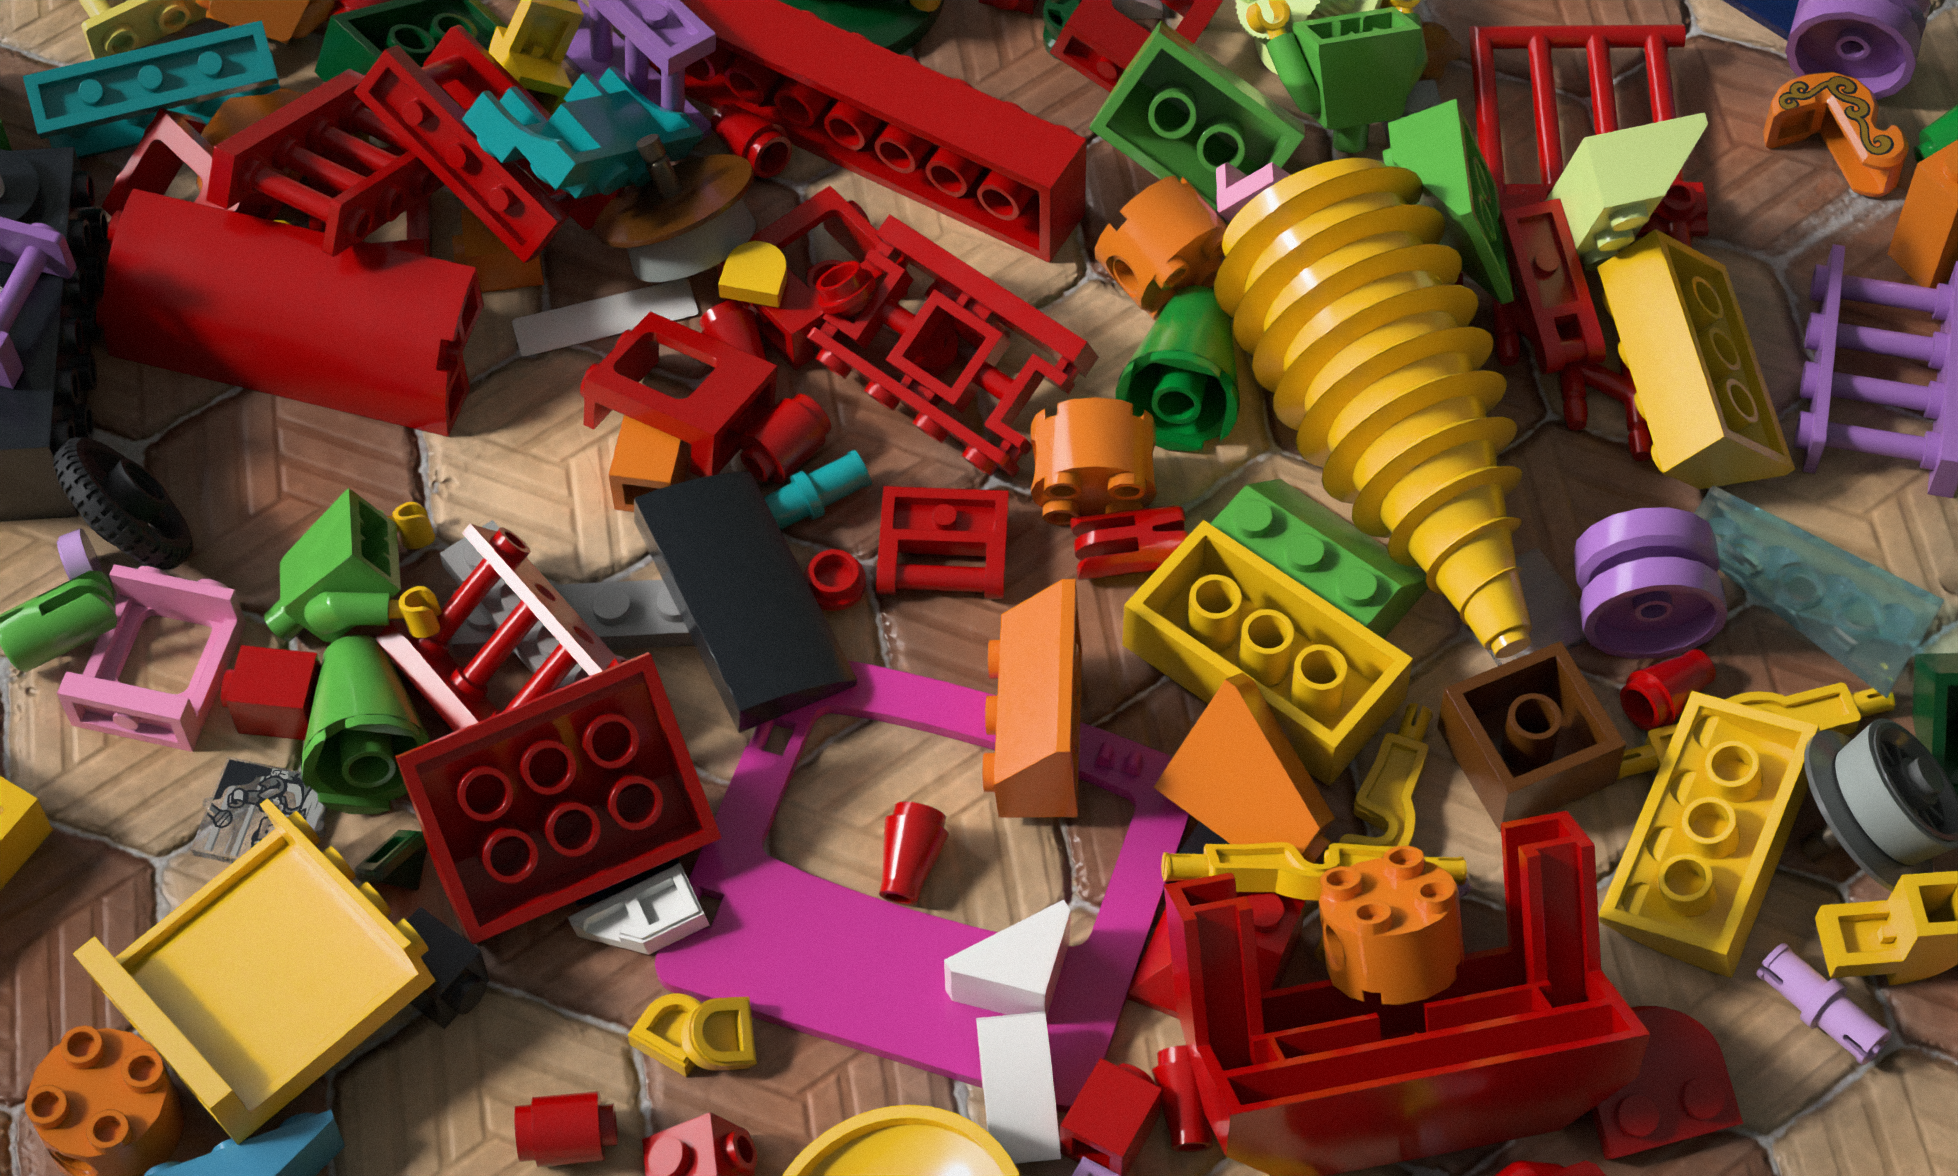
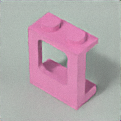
(138, 713)

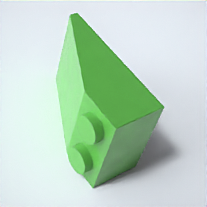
(1459, 186)

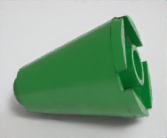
(1185, 372)

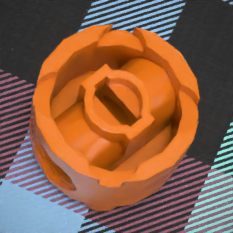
(1164, 244)
(1092, 459)
(1391, 927)
(104, 1104)

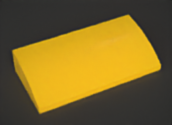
(1711, 833)

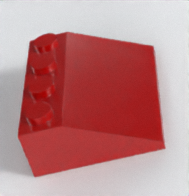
(557, 798)

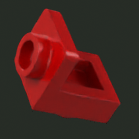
(700, 1148)

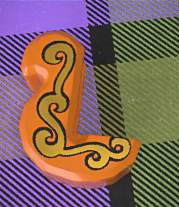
(1846, 119)

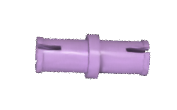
(1824, 1004)

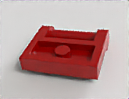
(943, 524)

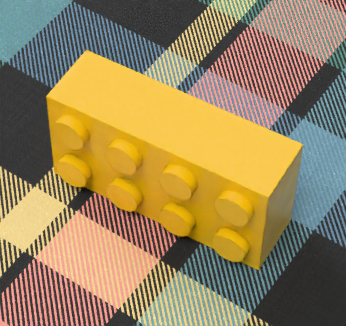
(1230, 612)

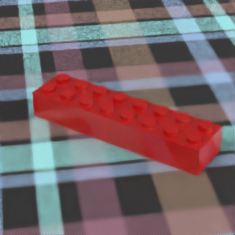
(895, 121)

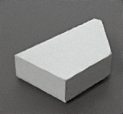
(645, 914)

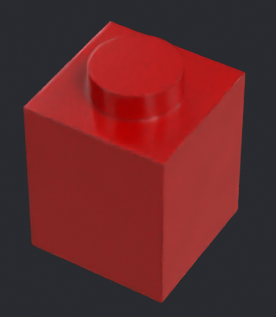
(271, 691)
(1111, 1116)

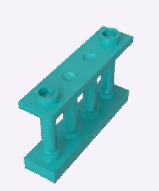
(114, 98)

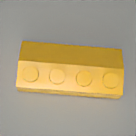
(1692, 365)

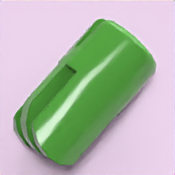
(58, 620)

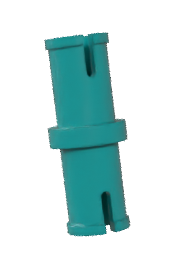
(813, 492)

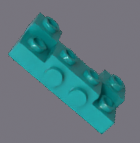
(588, 139)

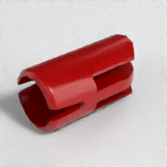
(1127, 540)

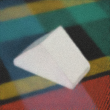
(1014, 967)

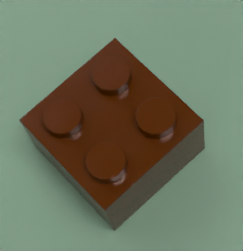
(1530, 735)

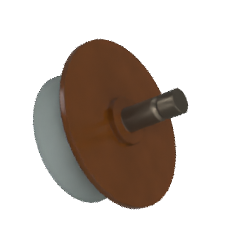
(682, 216)

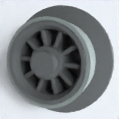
(1880, 801)

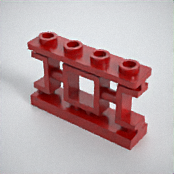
(977, 309)

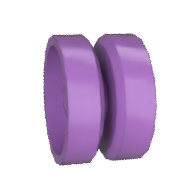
(1859, 39)
(1649, 583)

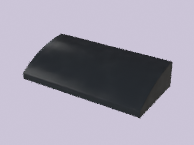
(742, 597)

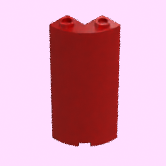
(280, 317)

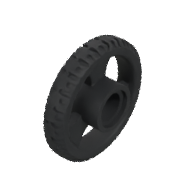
(120, 502)

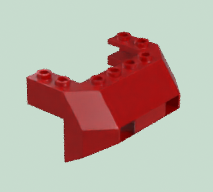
(1350, 1085)

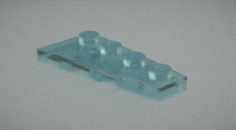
(1827, 594)

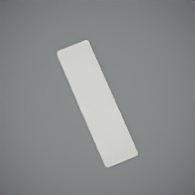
(602, 317)

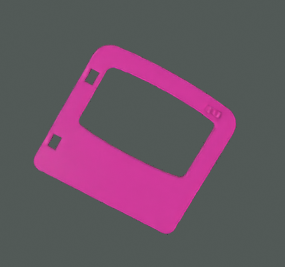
(875, 969)

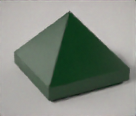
(396, 861)

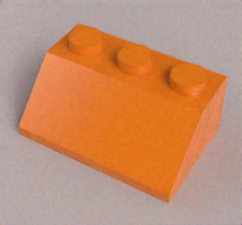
(1036, 706)

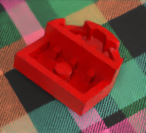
(1678, 1092)

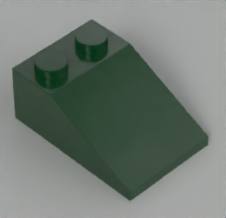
(361, 35)

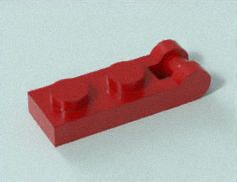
(1551, 285)

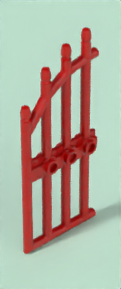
(1678, 215)

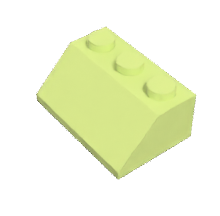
(1620, 181)

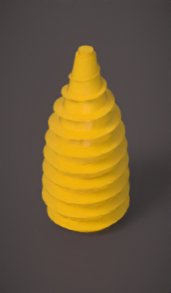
(1379, 374)

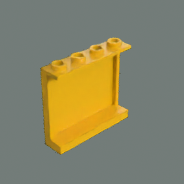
(264, 975)

